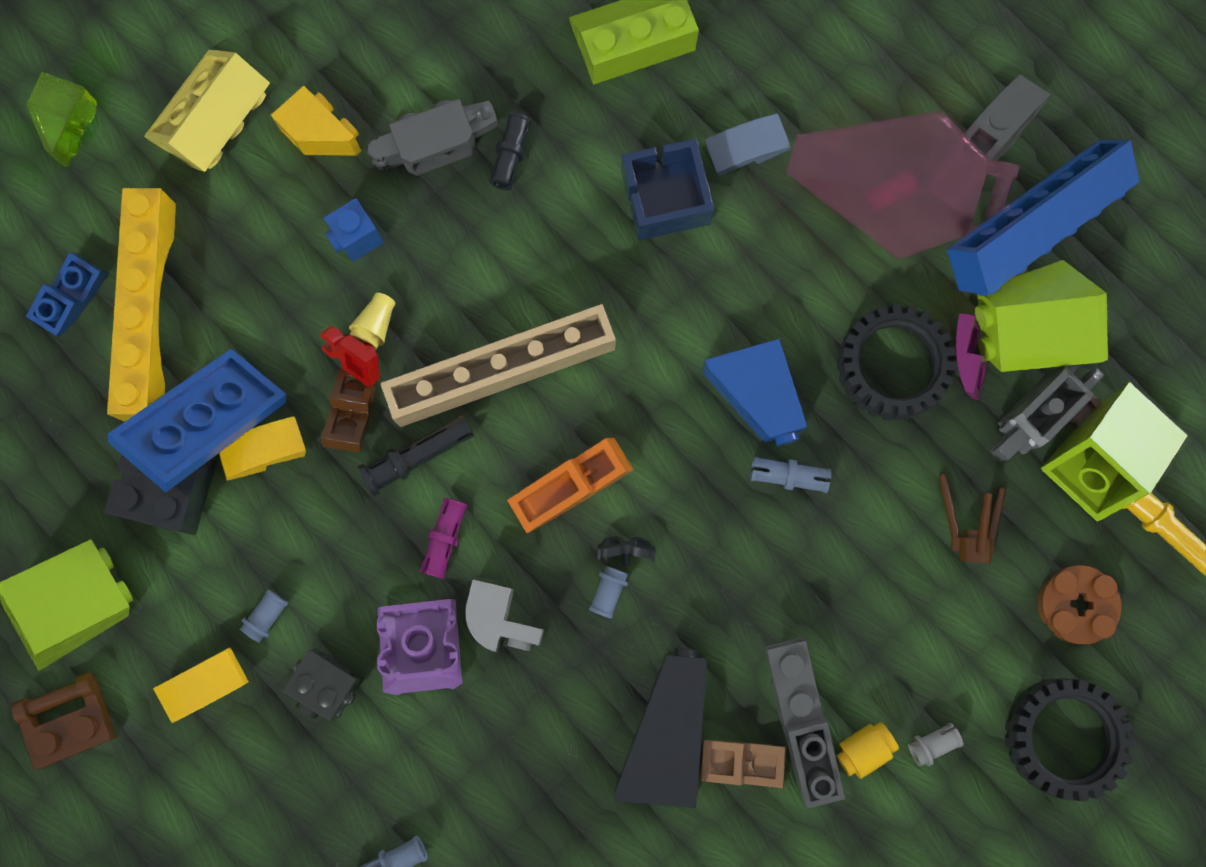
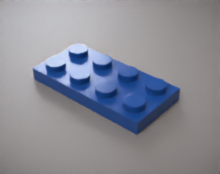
(196, 419)

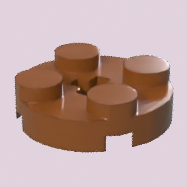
(1098, 591)

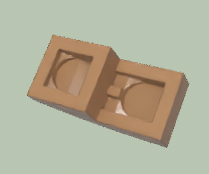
(744, 763)

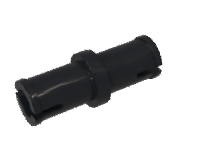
(510, 151)

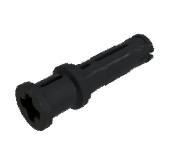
(400, 462)

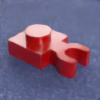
(355, 357)

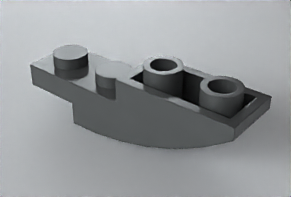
(1007, 117)
(803, 723)

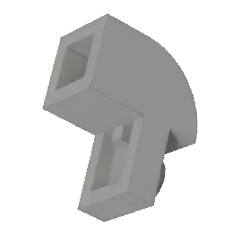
(487, 618)

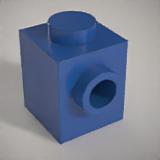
(352, 230)

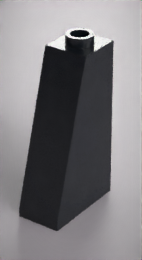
(667, 742)

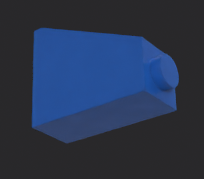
(760, 390)

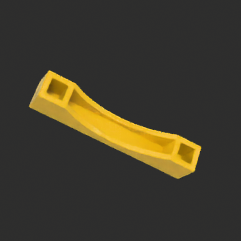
(143, 247)

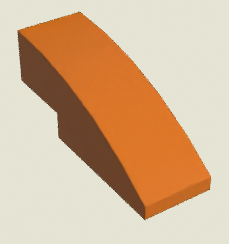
(570, 484)

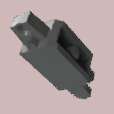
(433, 136)
(1044, 411)

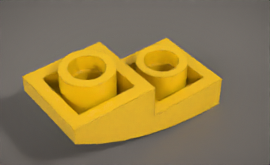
(262, 447)
(201, 685)

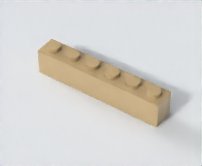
(499, 366)

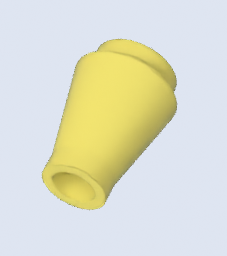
(373, 321)

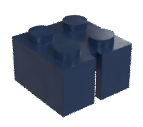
(668, 196)

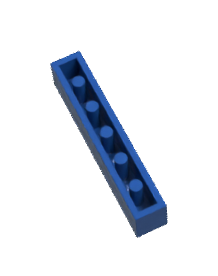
(1043, 216)

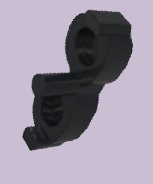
(617, 546)

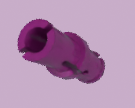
(443, 538)

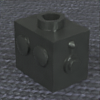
(322, 685)

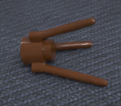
(976, 545)

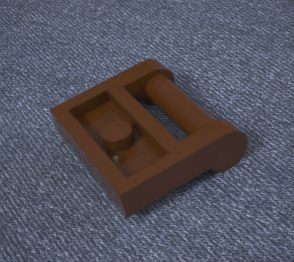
(69, 733)

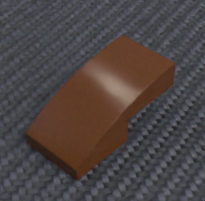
(349, 413)

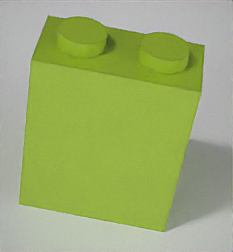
(1044, 320)
(1115, 453)
(64, 602)

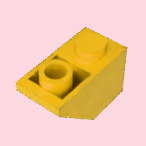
(312, 126)

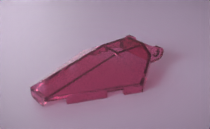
(901, 179)

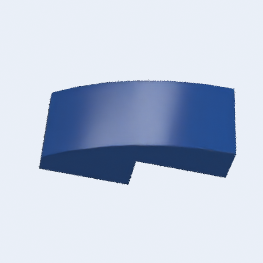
(64, 300)

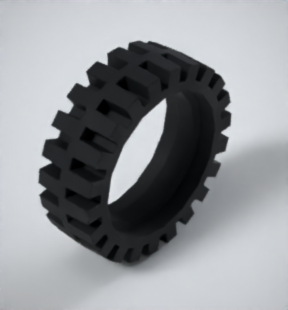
(930, 334)
(1116, 739)

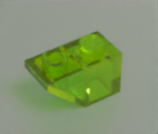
(60, 115)

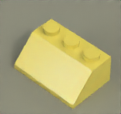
(208, 109)

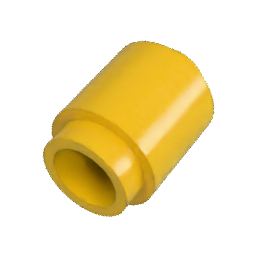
(866, 750)

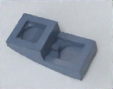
(748, 143)

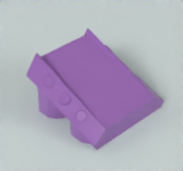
(419, 647)

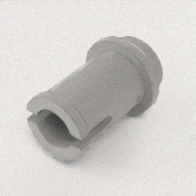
(935, 744)

